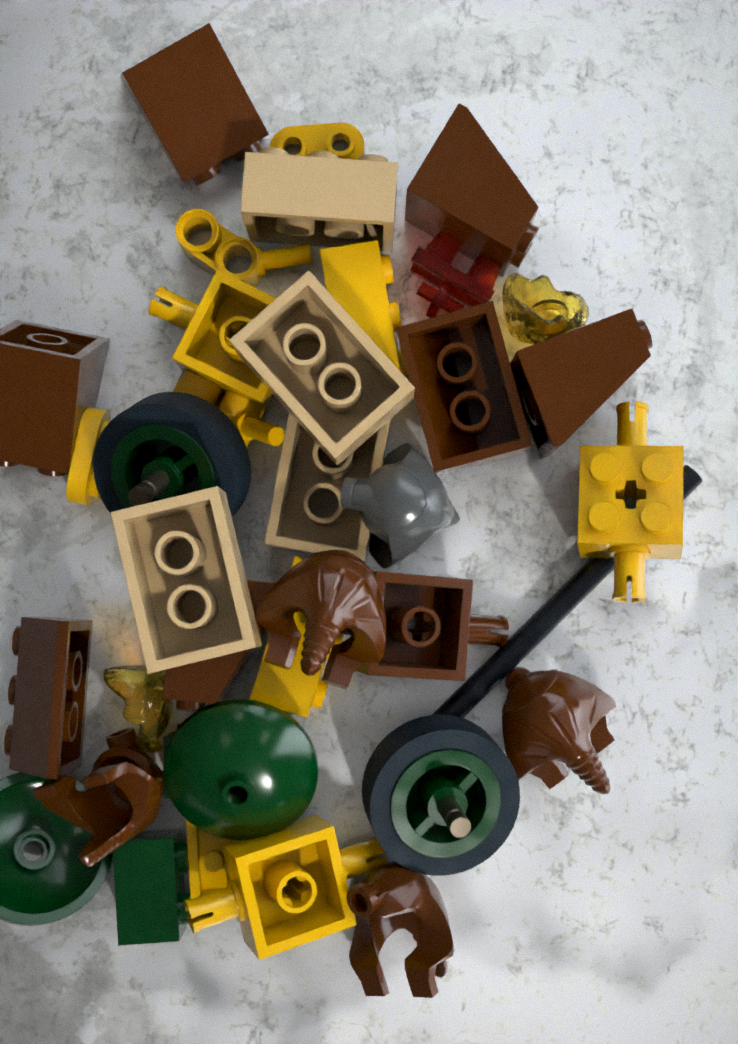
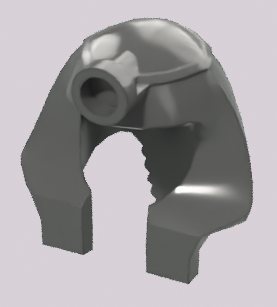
(400, 505)

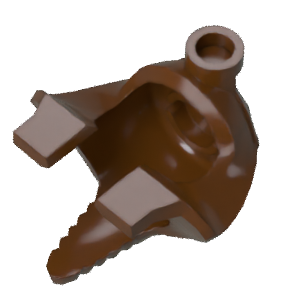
(334, 594)
(553, 721)
(119, 796)
(395, 900)

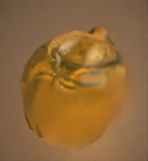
(539, 311)
(142, 702)

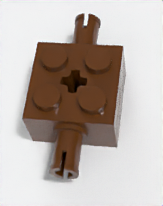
(442, 627)

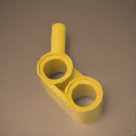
(226, 246)
(240, 410)

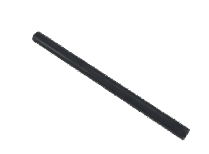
(538, 626)

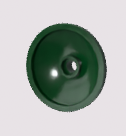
(243, 747)
(58, 881)

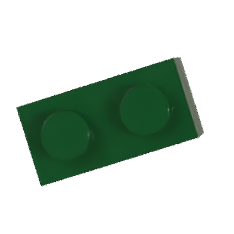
(151, 888)

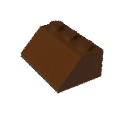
(464, 388)
(48, 696)

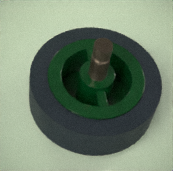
(170, 449)
(440, 795)

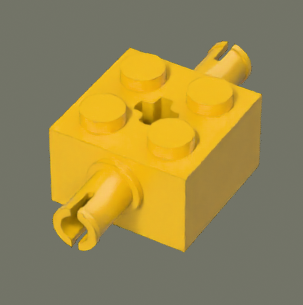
(209, 327)
(626, 471)
(314, 898)

